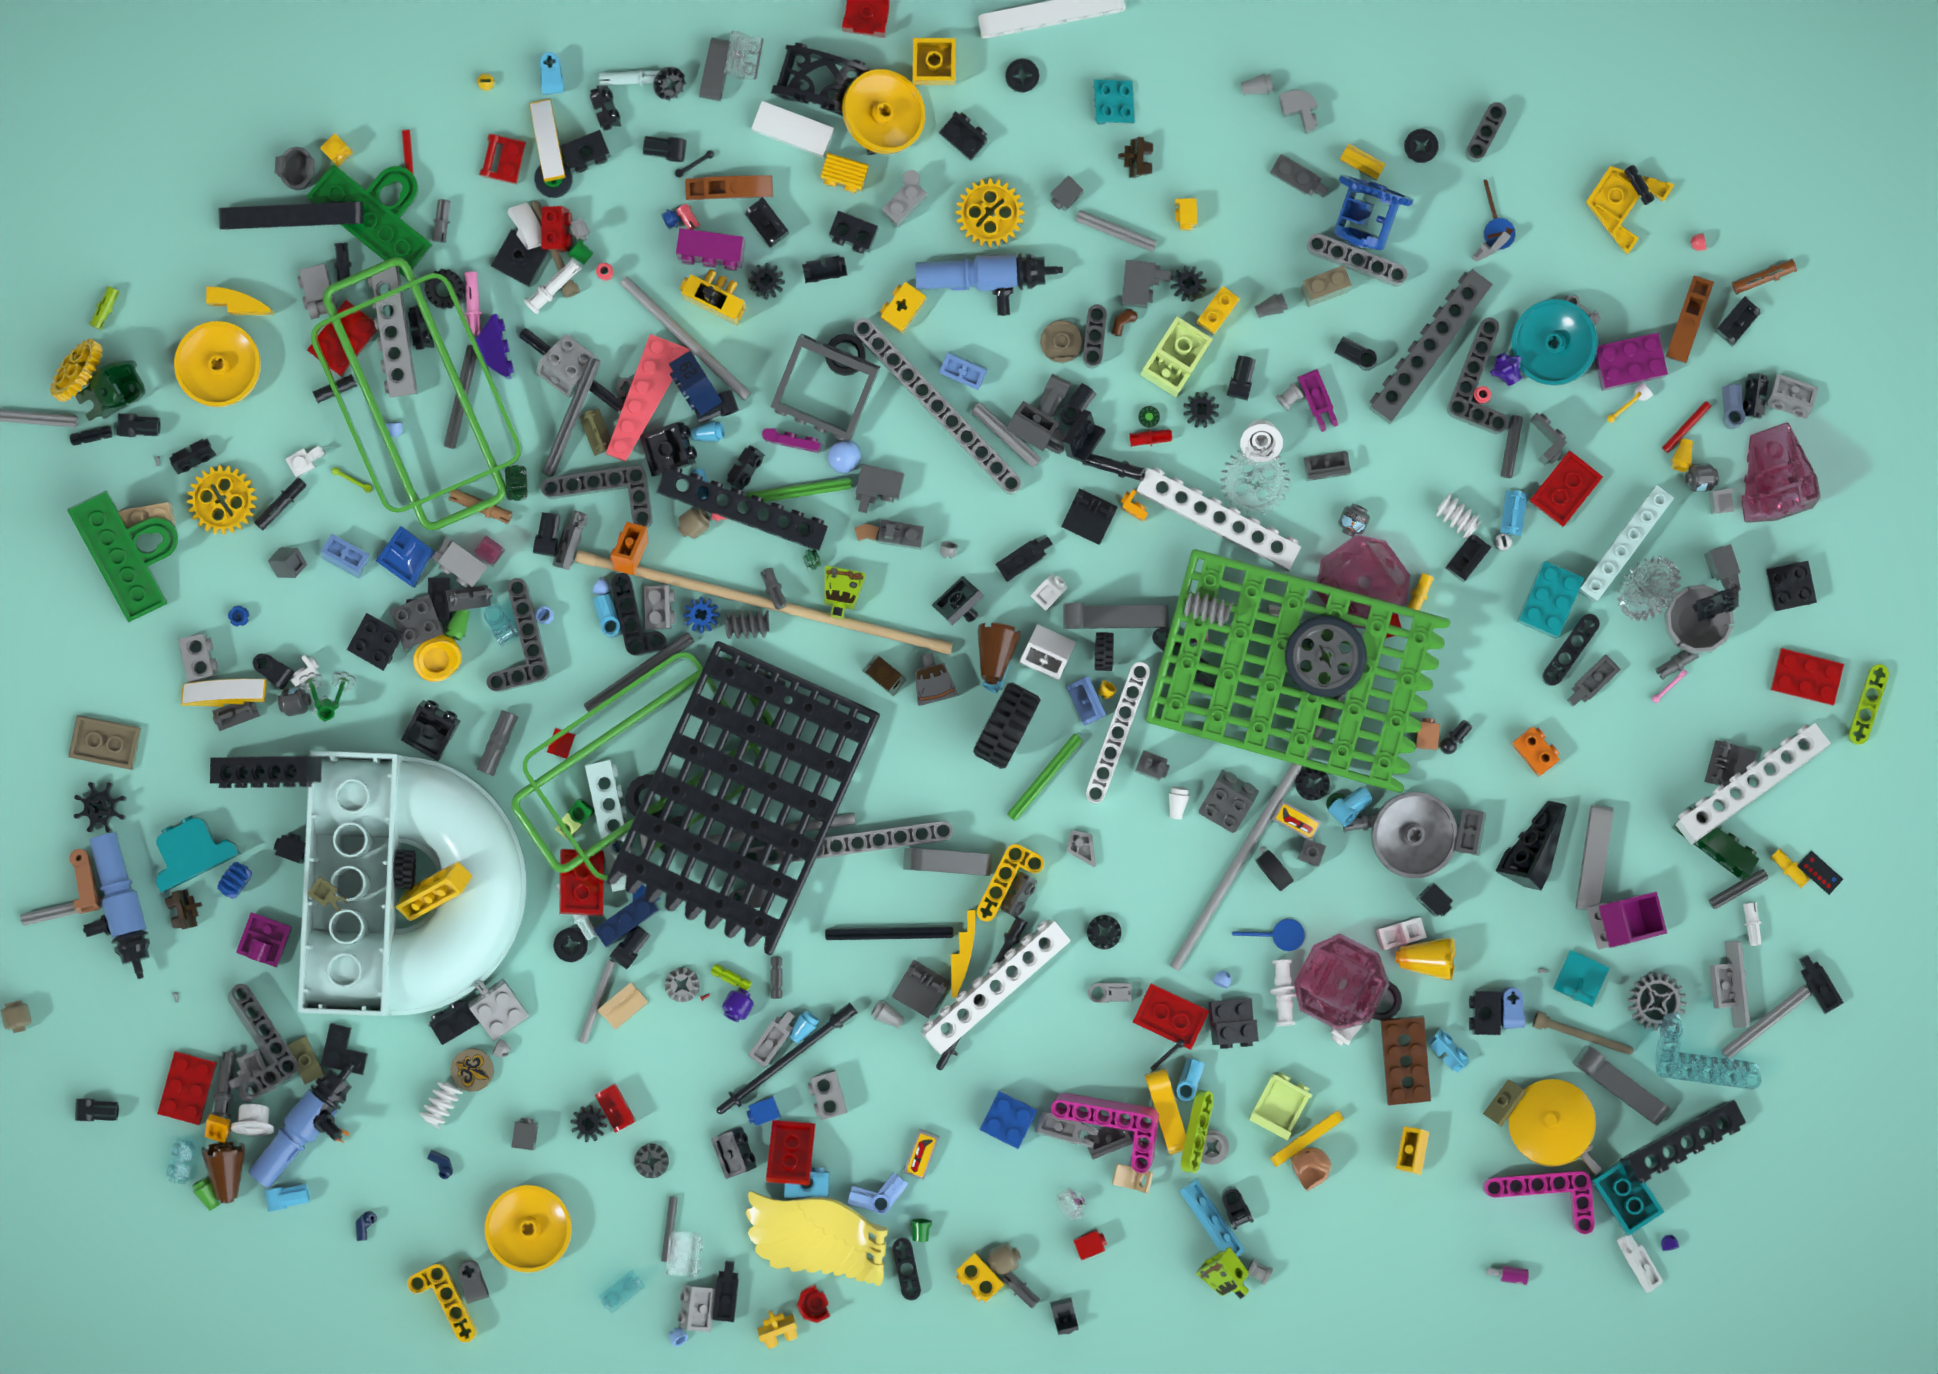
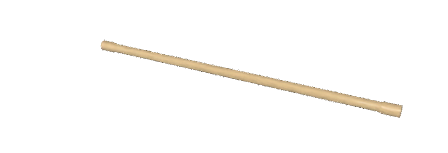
(931, 643)

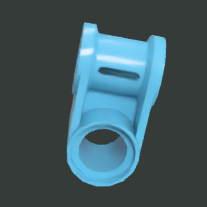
(551, 77)

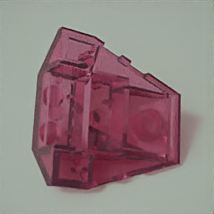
(1778, 477)

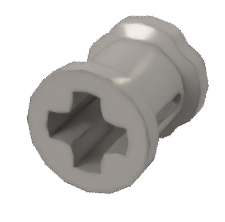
(1289, 397)
(1259, 1271)

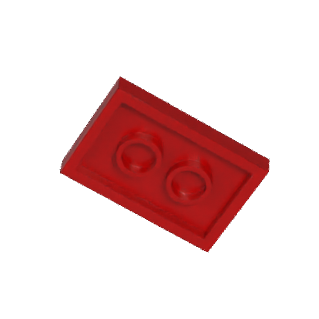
(359, 332)
(1566, 488)
(1807, 677)
(579, 889)
(1170, 1016)
(187, 1088)
(790, 1152)

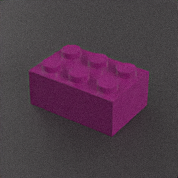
(710, 249)
(1630, 362)
(1633, 919)

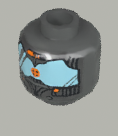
(1701, 477)
(1354, 520)
(294, 701)

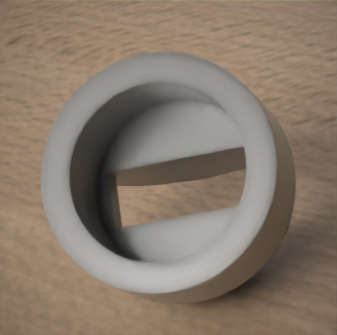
(948, 549)
(501, 1049)

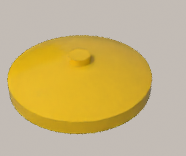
(883, 111)
(217, 364)
(1553, 1123)
(528, 1228)

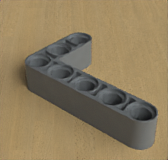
(1473, 379)
(605, 485)
(1107, 617)
(526, 641)
(263, 1042)
(1595, 1066)

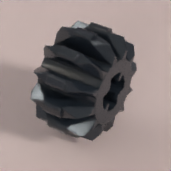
(1183, 277)
(772, 286)
(1193, 409)
(583, 1128)

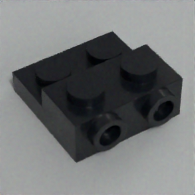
(668, 448)
(431, 729)
(1232, 1023)

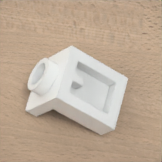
(1049, 591)
(312, 667)
(1344, 1036)

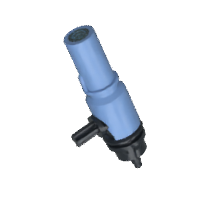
(986, 273)
(120, 904)
(303, 1124)

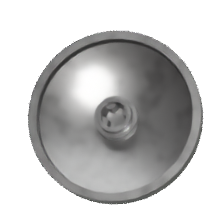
(1414, 835)

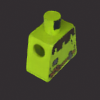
(842, 589)
(1224, 1273)

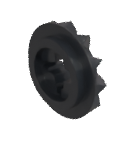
(1014, 69)
(661, 83)
(1431, 146)
(1309, 793)
(1103, 942)
(565, 953)

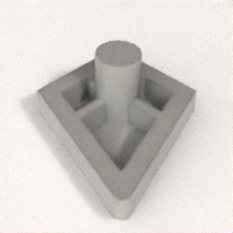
(1081, 846)

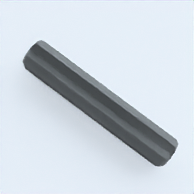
(1511, 446)
(1738, 889)

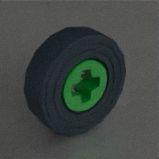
(553, 190)

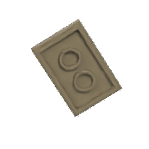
(104, 742)

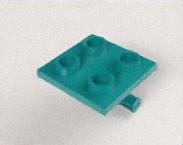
(1581, 978)

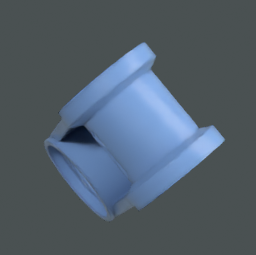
(1512, 1013)

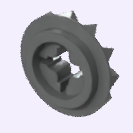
(656, 1152)

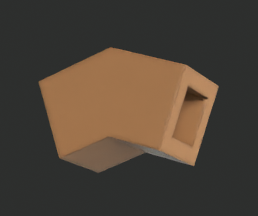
(867, 532)

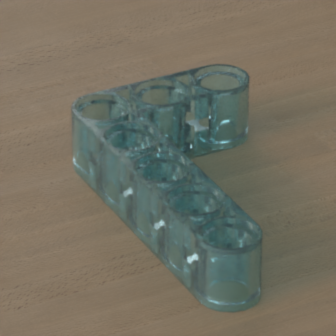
(1699, 1063)

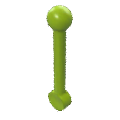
(367, 488)

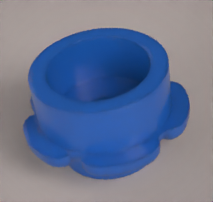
(670, 219)
(232, 615)

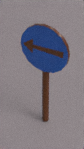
(1497, 225)

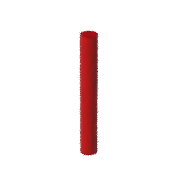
(407, 150)
(1680, 433)

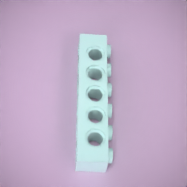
(1625, 544)
(595, 773)

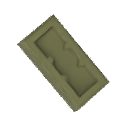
(308, 1064)
(1504, 1102)

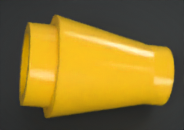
(1683, 456)

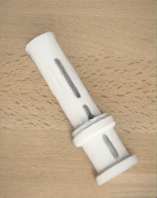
(546, 292)

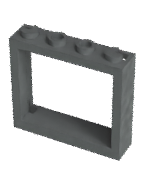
(836, 355)

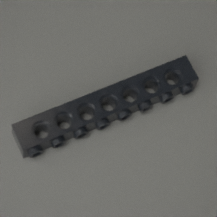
(816, 526)

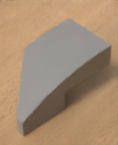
(1485, 250)

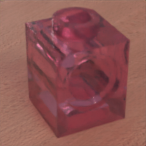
(489, 551)

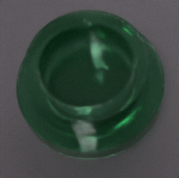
(811, 559)

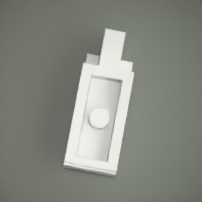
(1640, 1263)

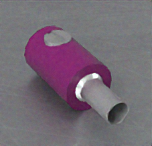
(1510, 1274)

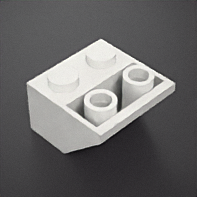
(1047, 652)

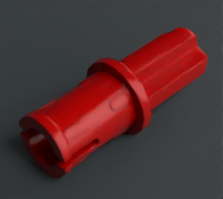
(1150, 437)

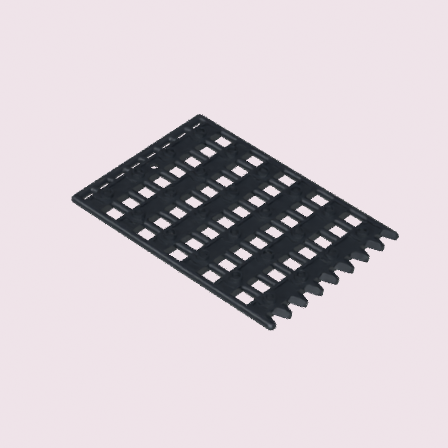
(791, 795)

